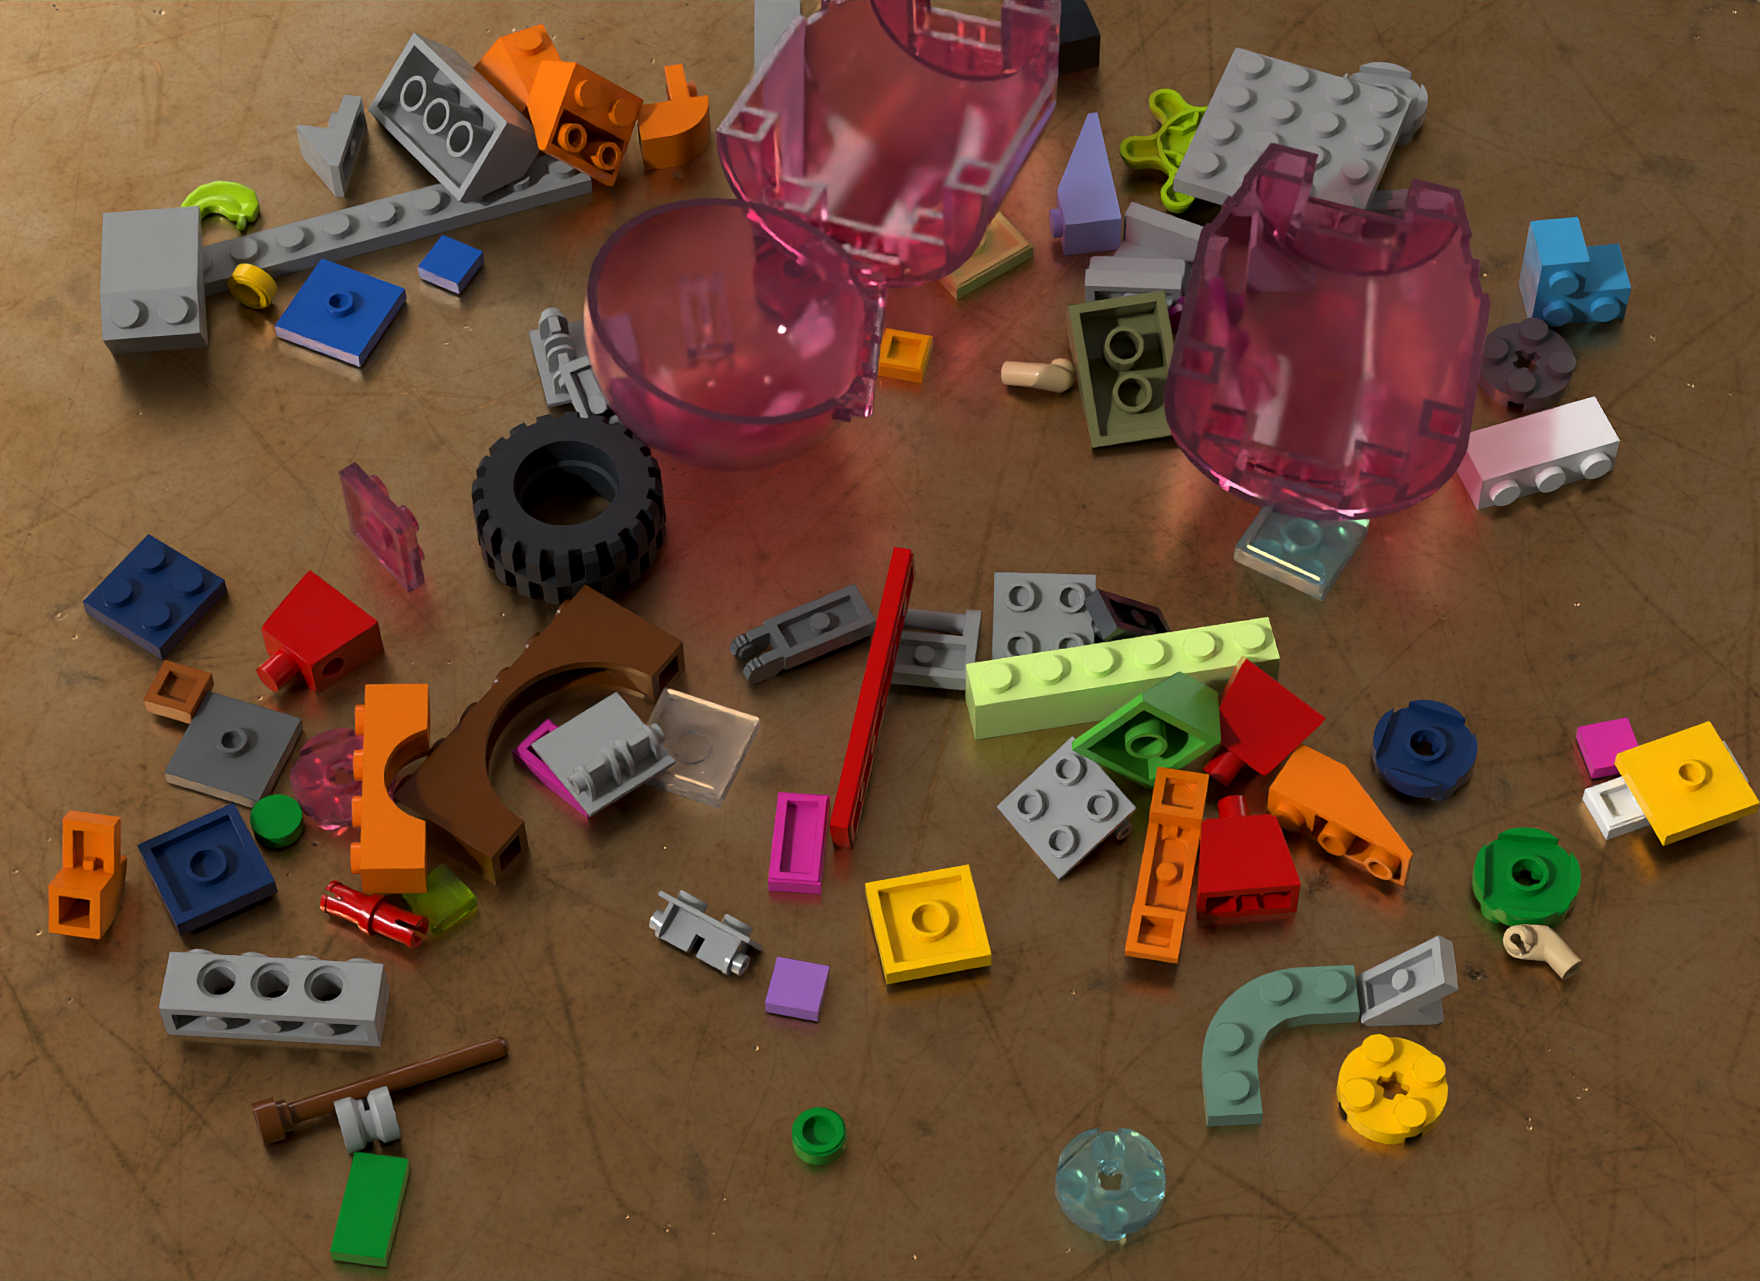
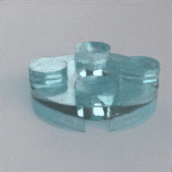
(1103, 1211)

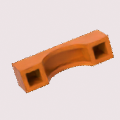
(392, 842)

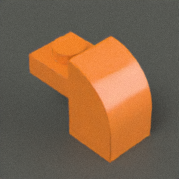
(676, 128)
(92, 876)

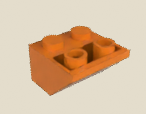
(582, 118)

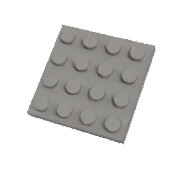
(1297, 107)

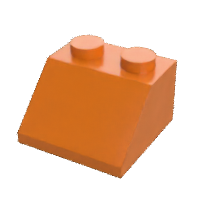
(514, 63)

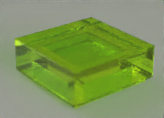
(445, 899)

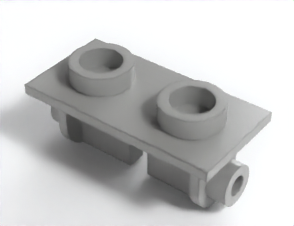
(724, 940)

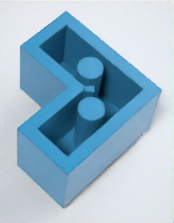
(1570, 281)

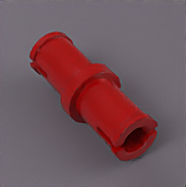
(374, 914)

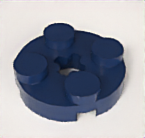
(1417, 774)

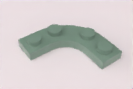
(1256, 1015)

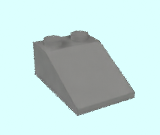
(153, 280)

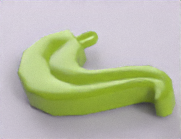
(227, 198)

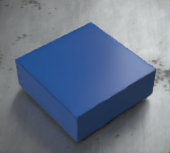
(451, 264)

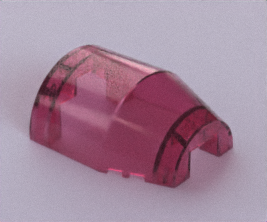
(896, 126)
(1328, 346)

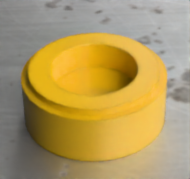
(252, 286)

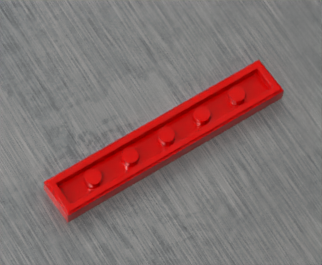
(872, 698)

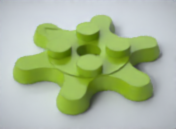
(1167, 146)

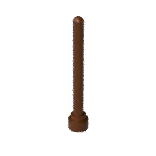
(278, 1117)

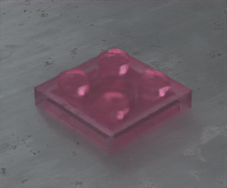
(383, 526)

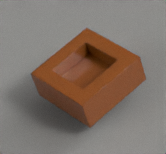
(177, 691)

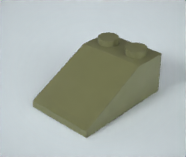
(1122, 366)

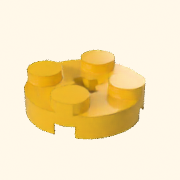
(1400, 1061)

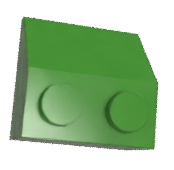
(1155, 729)

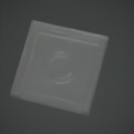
(706, 744)

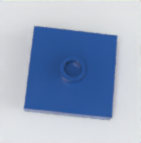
(340, 312)

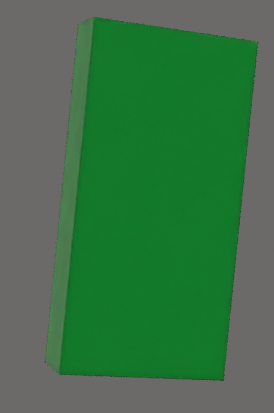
(370, 1209)

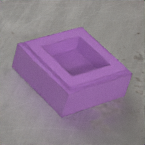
(797, 989)

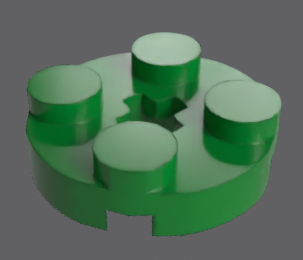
(1516, 904)

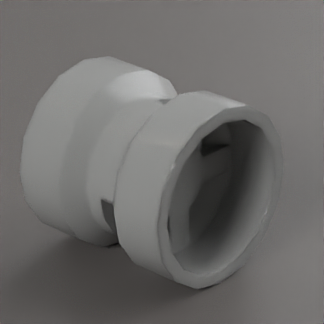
(367, 1119)

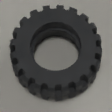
(560, 458)

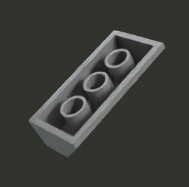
(454, 121)

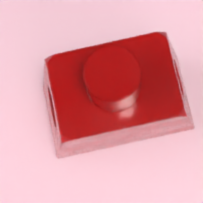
(317, 637)
(1258, 723)
(1244, 865)

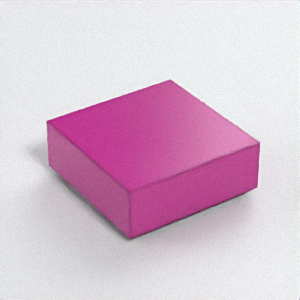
(1601, 744)

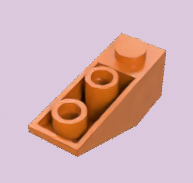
(1333, 809)

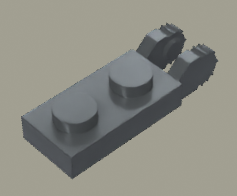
(804, 633)

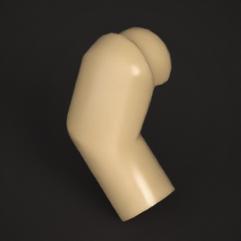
(1049, 377)
(1542, 944)

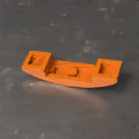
(1167, 865)

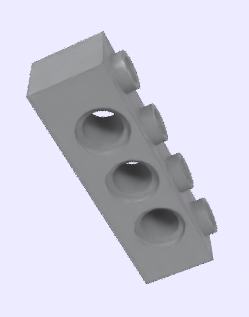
(295, 1016)

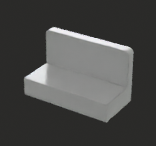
(1158, 235)
(1127, 276)

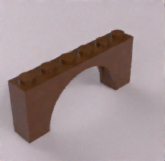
(583, 649)

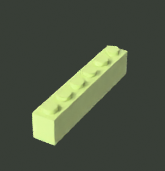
(1100, 678)

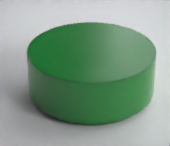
(277, 821)
(819, 1136)

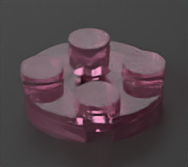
(315, 774)

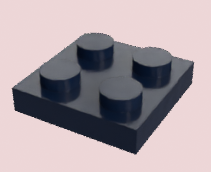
(155, 596)
(207, 868)

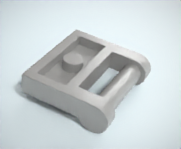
(933, 657)

